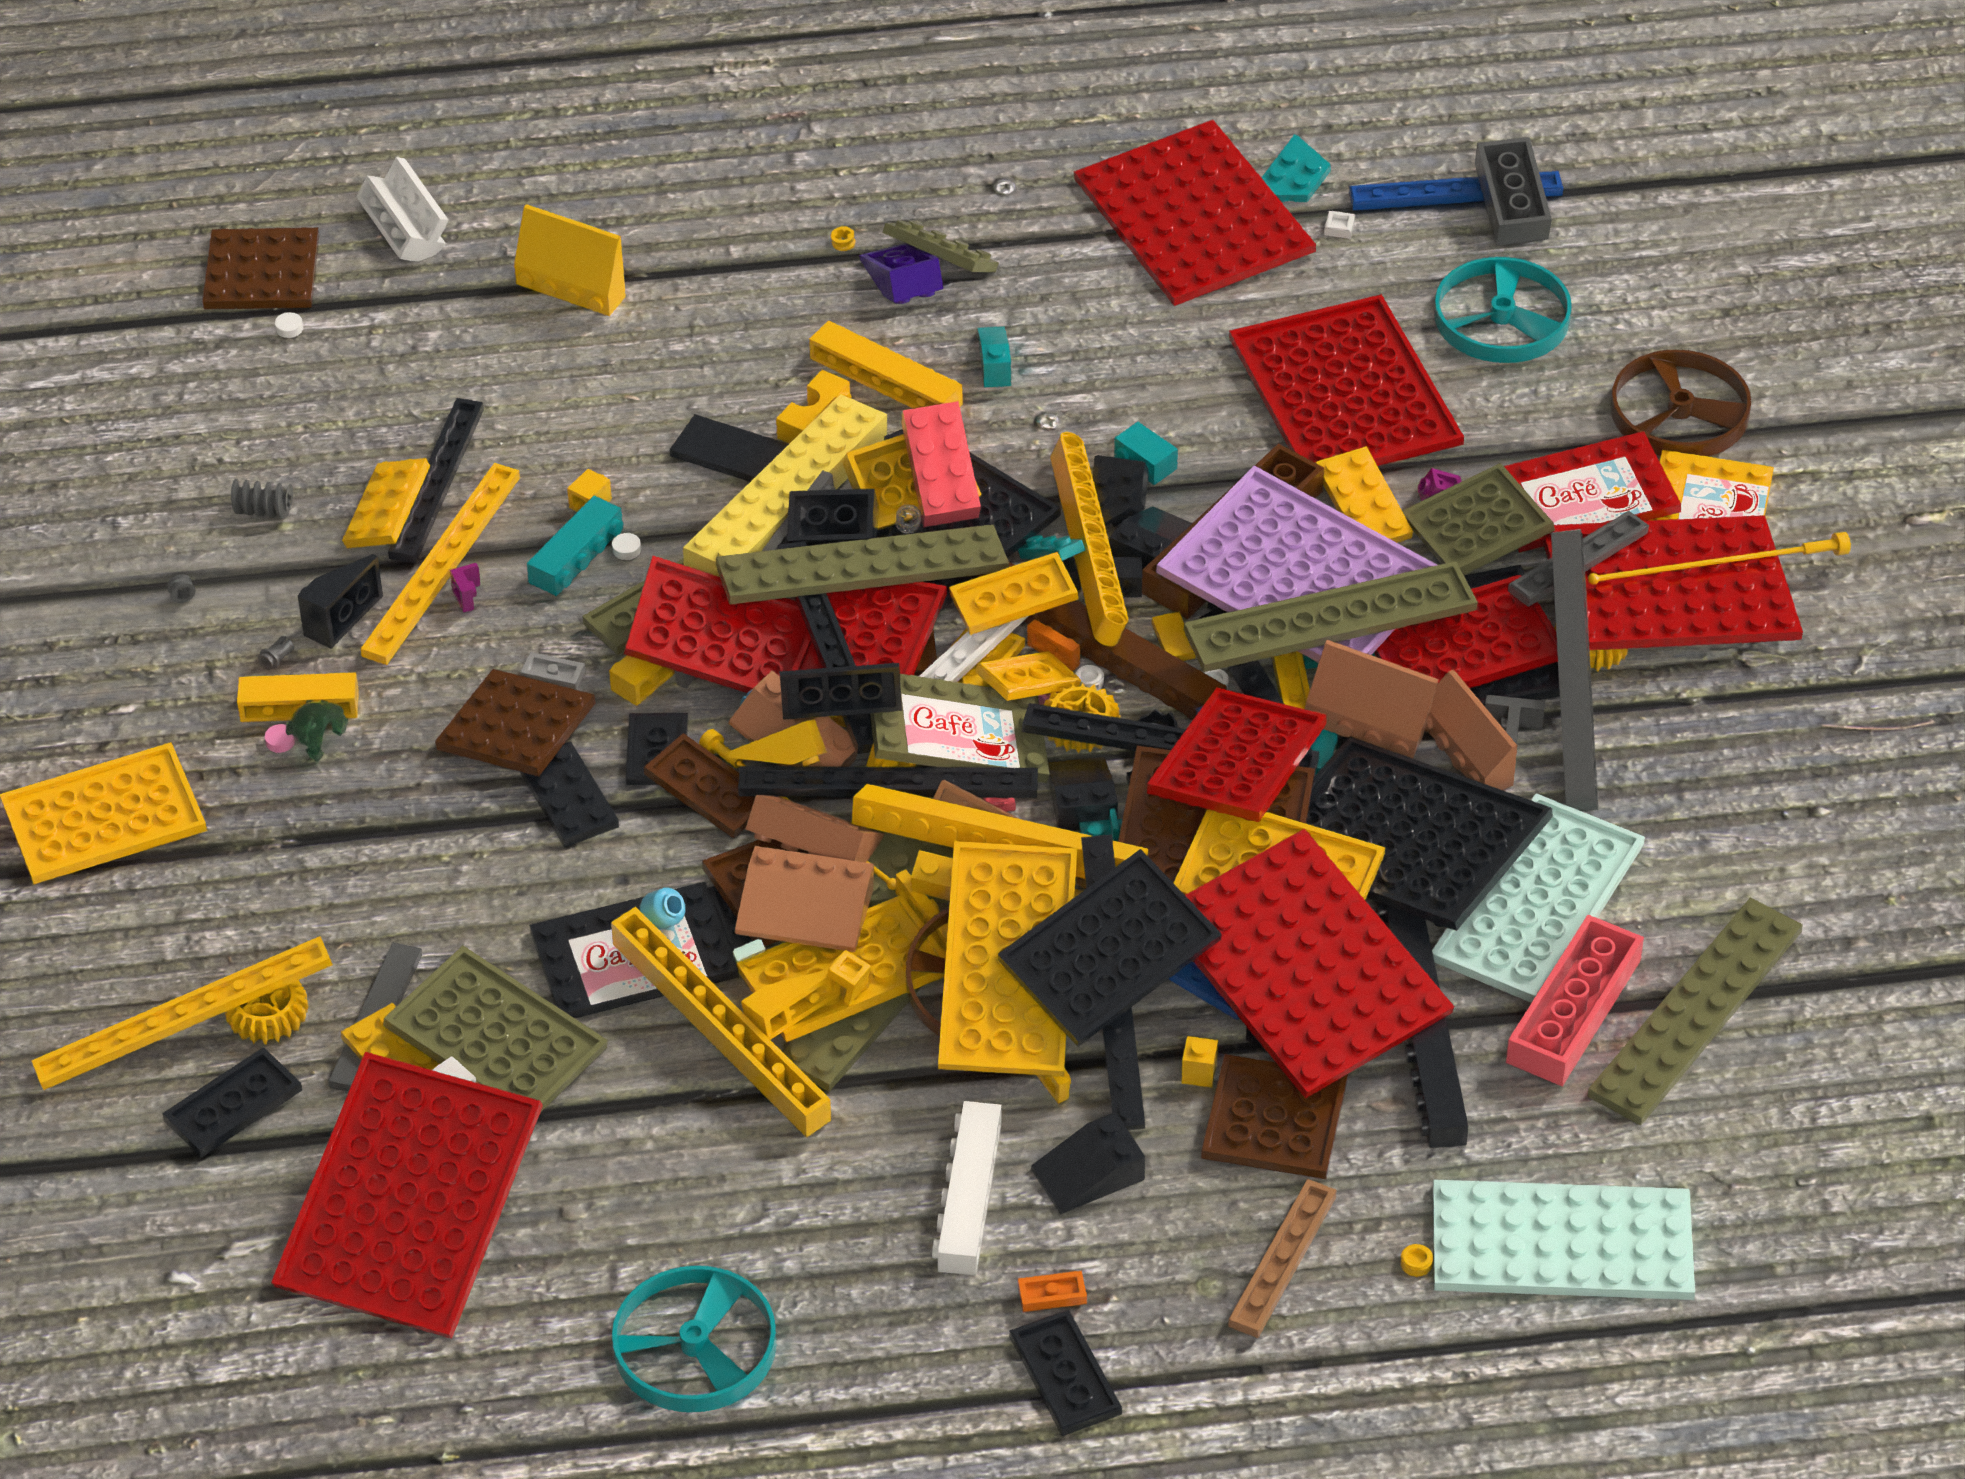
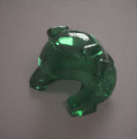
(310, 722)

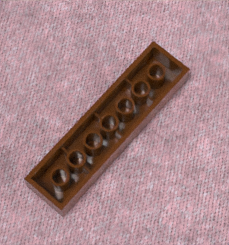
(1280, 463)

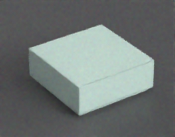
(748, 950)

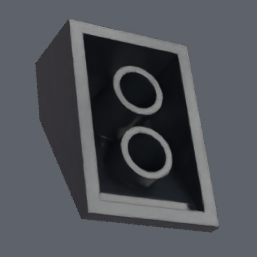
(832, 516)
(1146, 534)
(339, 600)
(1081, 791)
(1091, 1164)

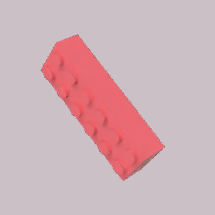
(1574, 1000)

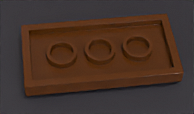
(702, 784)

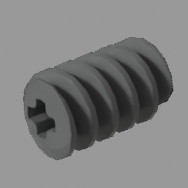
(261, 500)

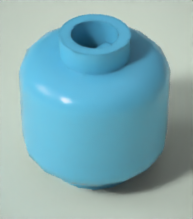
(663, 907)

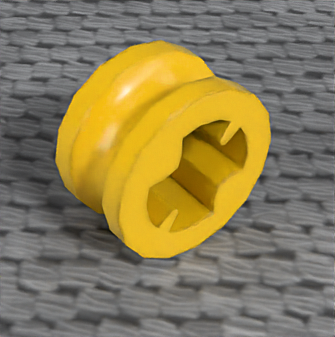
(846, 233)

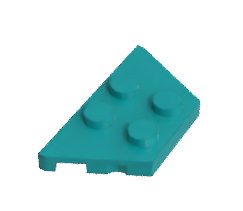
(1296, 172)

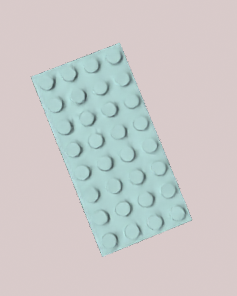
(1541, 902)
(1563, 1239)

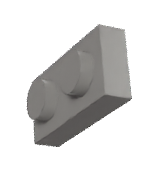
(554, 670)

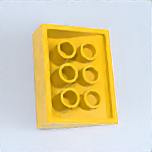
(569, 261)
(888, 471)

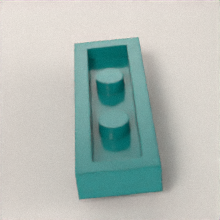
(1039, 547)

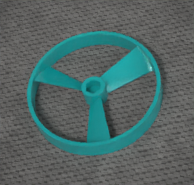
(1504, 311)
(727, 1378)

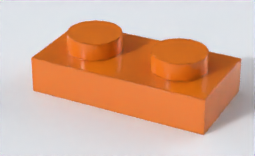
(1044, 639)
(1052, 1291)

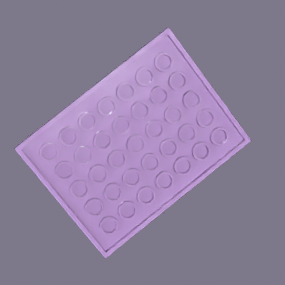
(1278, 545)

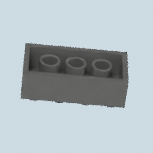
(1513, 191)

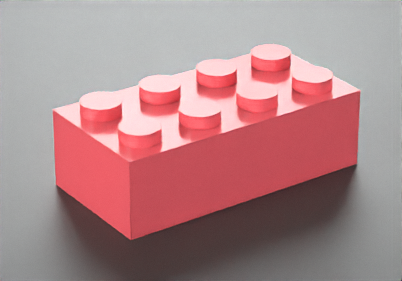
(940, 464)

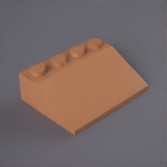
(1371, 699)
(805, 898)

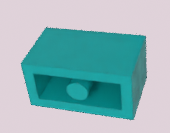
(1144, 445)

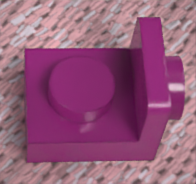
(1435, 482)
(463, 585)

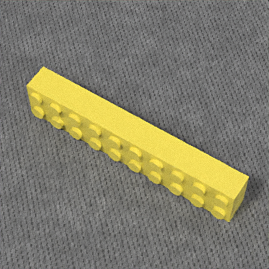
(763, 504)

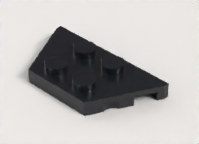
(1120, 487)

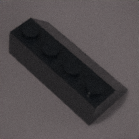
(840, 691)

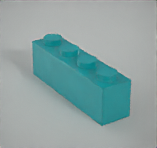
(575, 545)

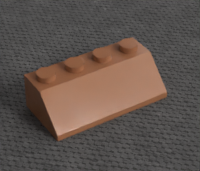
(763, 716)
(1471, 734)
(810, 830)

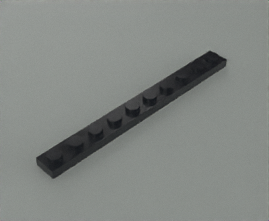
(832, 653)
(1110, 730)
(920, 781)
(1120, 1033)

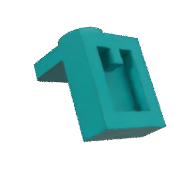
(1103, 827)

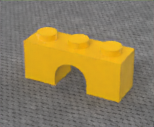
(820, 394)

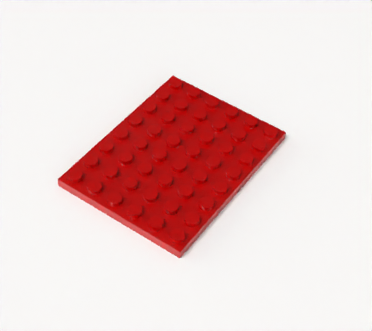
(1194, 212)
(1346, 383)
(1691, 605)
(1311, 964)
(407, 1194)

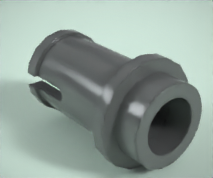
(271, 657)

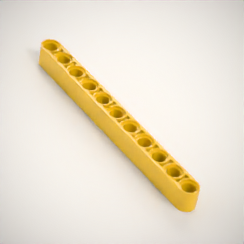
(1085, 522)

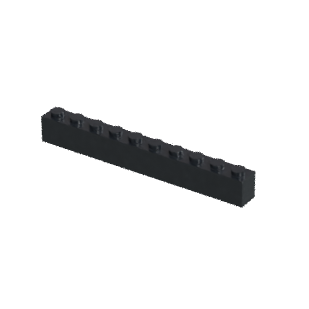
(1431, 1049)

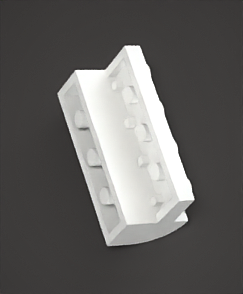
(404, 212)

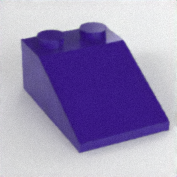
(903, 272)

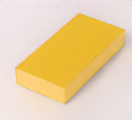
(1171, 635)

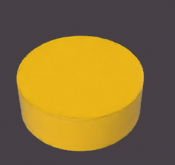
(1416, 1260)

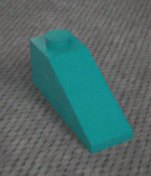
(994, 356)

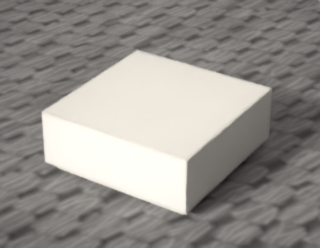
(1339, 224)

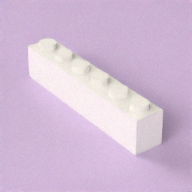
(968, 1188)

